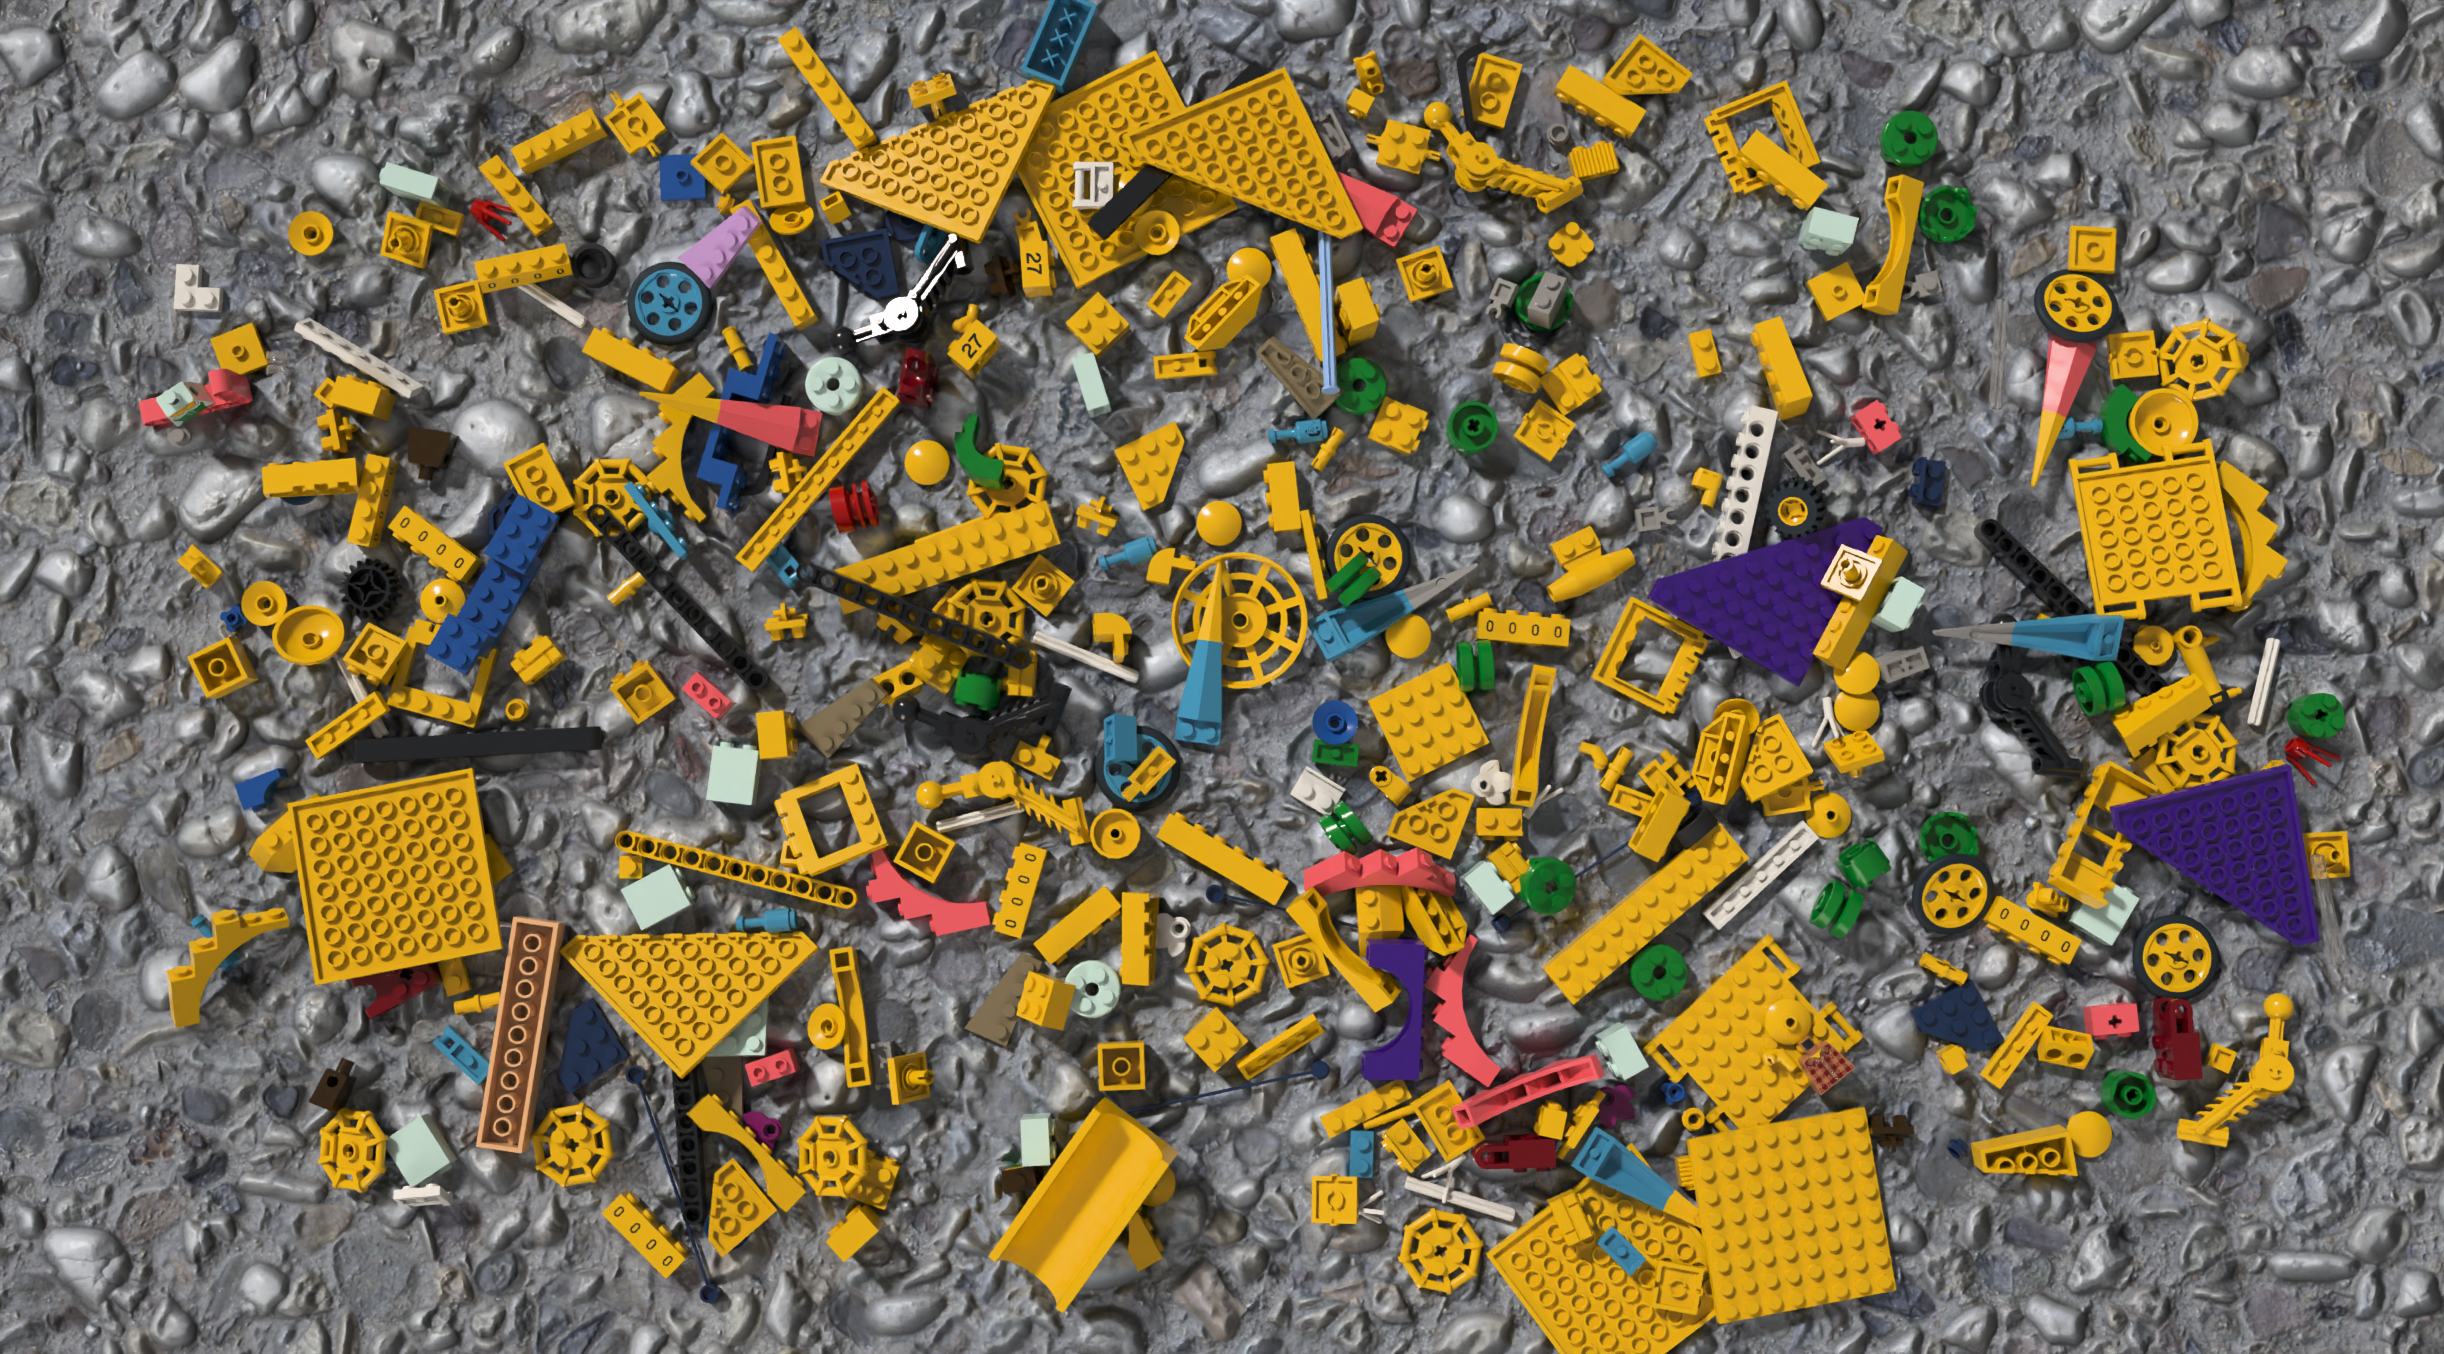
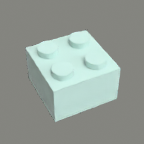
(1827, 231)
(1898, 605)
(1487, 886)
(1621, 1050)
(1037, 1139)

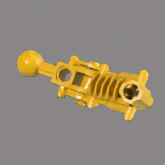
(1480, 166)
(1001, 782)
(2267, 1079)

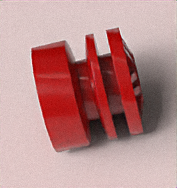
(853, 507)

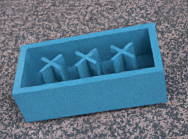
(1060, 42)

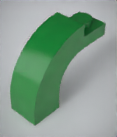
(2114, 430)
(980, 469)

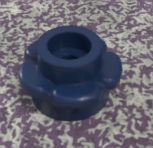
(1958, 1148)

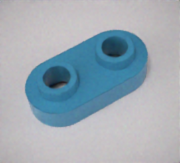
(930, 243)

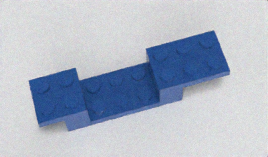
(749, 389)
(498, 588)

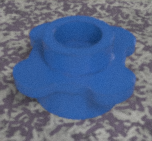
(240, 619)
(1679, 1095)

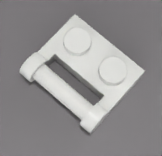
(1100, 184)
(429, 1195)

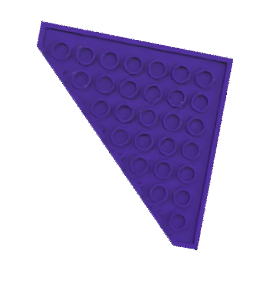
(1767, 598)
(2237, 841)

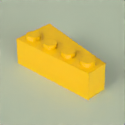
(1781, 368)
(311, 478)
(1139, 937)

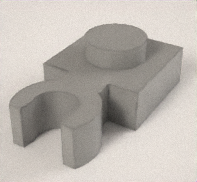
(1924, 285)
(1501, 295)
(1650, 519)

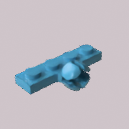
(659, 521)

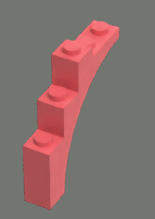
(1411, 869)
(946, 915)
(1462, 1047)
(1525, 1088)

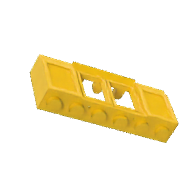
(2077, 874)

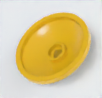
(2173, 412)
(307, 625)

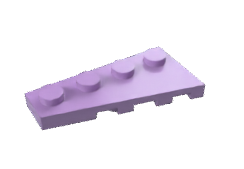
(721, 246)

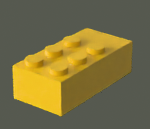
(1356, 311)

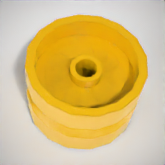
(1520, 368)
(1115, 847)

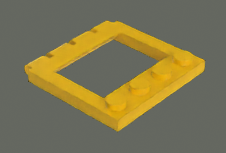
(1788, 120)
(1621, 641)
(433, 704)
(862, 811)

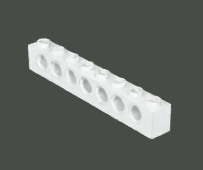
(1764, 420)

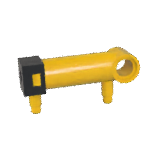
(2199, 663)

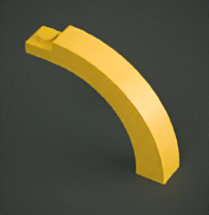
(1529, 736)

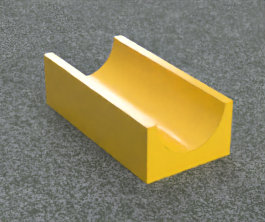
(1085, 1201)

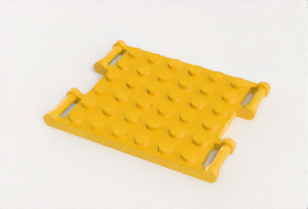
(2155, 531)
(1725, 1039)

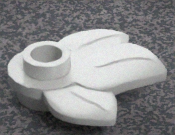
(1495, 782)
(1168, 935)

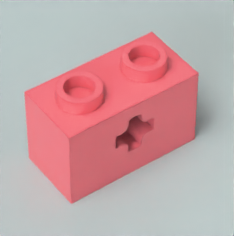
(1866, 420)
(708, 695)
(2124, 1016)
(772, 1067)

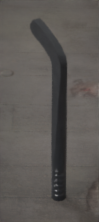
(1464, 85)
(764, 476)

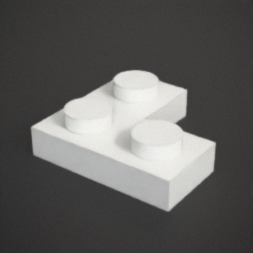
(190, 294)

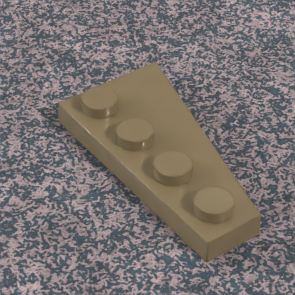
(1298, 377)
(840, 719)
(998, 1013)
(726, 1081)

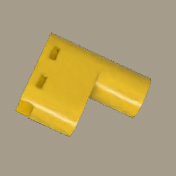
(1710, 482)

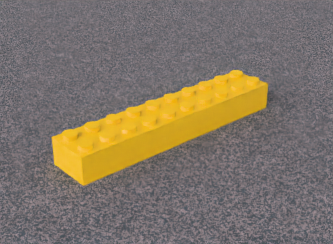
(954, 553)
(1644, 914)

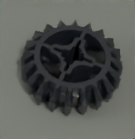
(369, 597)

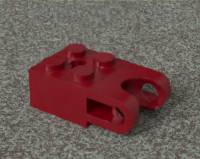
(918, 379)
(398, 986)
(2176, 1041)
(1516, 1153)

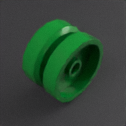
(1475, 415)
(1354, 581)
(1475, 666)
(2098, 688)
(1345, 829)
(1836, 909)

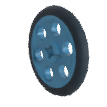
(690, 324)
(1111, 785)

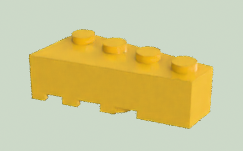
(2160, 713)
(2028, 1152)

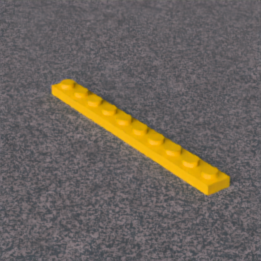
(818, 480)

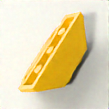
(1224, 314)
(1721, 757)
(275, 847)
(1378, 913)
(1434, 919)

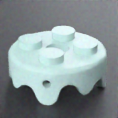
(845, 396)
(1107, 981)

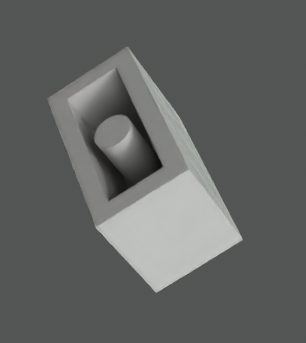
(1547, 300)

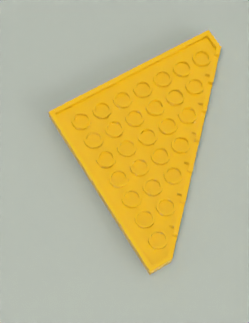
(1253, 148)
(952, 168)
(687, 988)

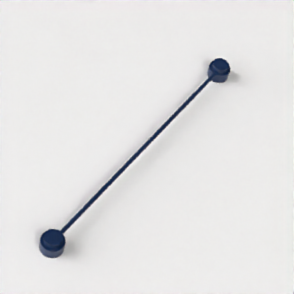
(1215, 894)
(1502, 922)
(1319, 1070)
(636, 1075)

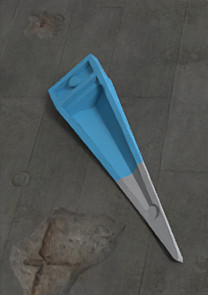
(1351, 627)
(2079, 636)

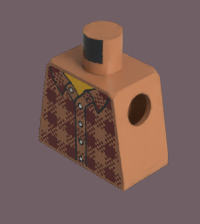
(1822, 1064)

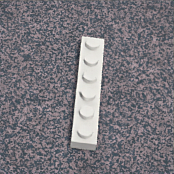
(358, 357)
(1760, 875)

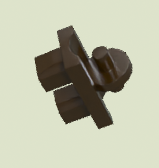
(1006, 274)
(1899, 1130)

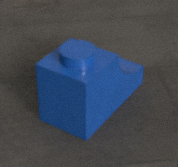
(259, 790)

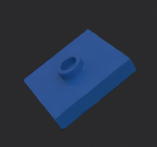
(680, 179)

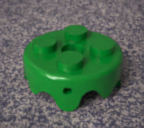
(1897, 150)
(1957, 203)
(1525, 296)
(1375, 381)
(1958, 826)
(1535, 881)
(1642, 967)

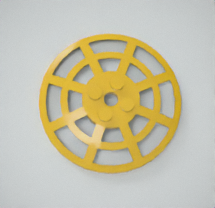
(1253, 610)

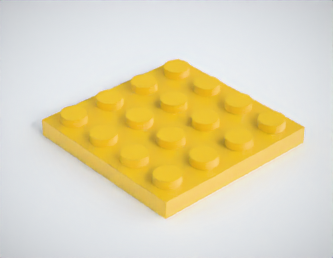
(1428, 722)

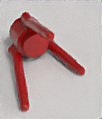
(485, 211)
(2299, 748)

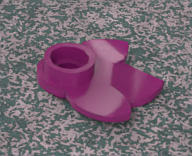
(1617, 1106)
(759, 1123)

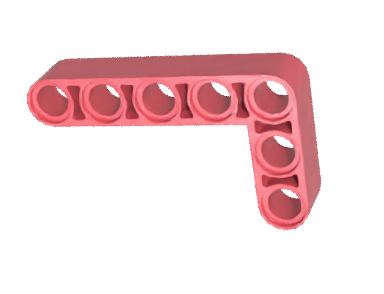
(225, 389)

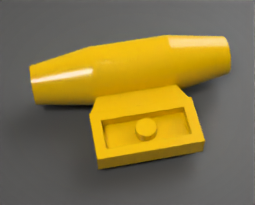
(1585, 565)

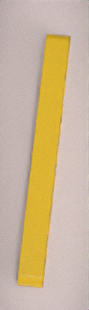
(726, 869)

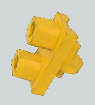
(1369, 73)
(340, 431)
(790, 472)
(1088, 513)
(200, 566)
(778, 624)
(904, 630)
(2047, 900)

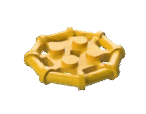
(2212, 357)
(1017, 475)
(603, 486)
(995, 608)
(2210, 758)
(1223, 978)
(336, 1149)
(563, 1154)
(844, 1156)
(1453, 1254)

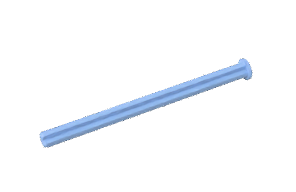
(1327, 314)

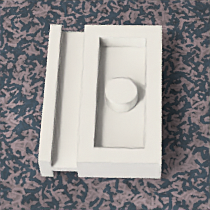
(1317, 791)

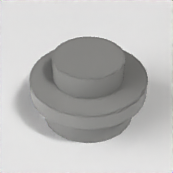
(1557, 134)
(179, 436)

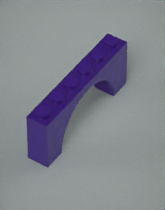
(1401, 1055)

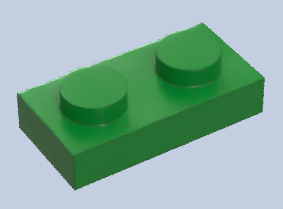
(1343, 754)

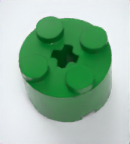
(977, 689)
(2328, 714)
(1863, 863)
(2114, 1092)

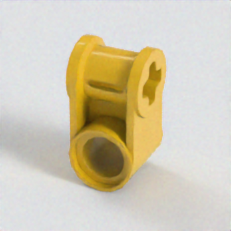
(1392, 787)

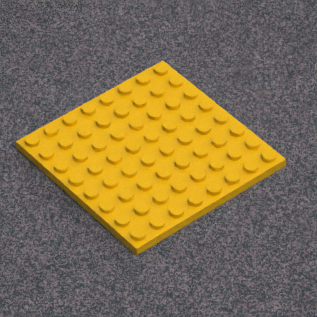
(1090, 129)
(395, 876)
(1791, 1215)
(1584, 1294)

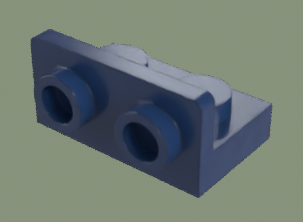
(1927, 482)

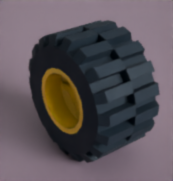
(1796, 507)

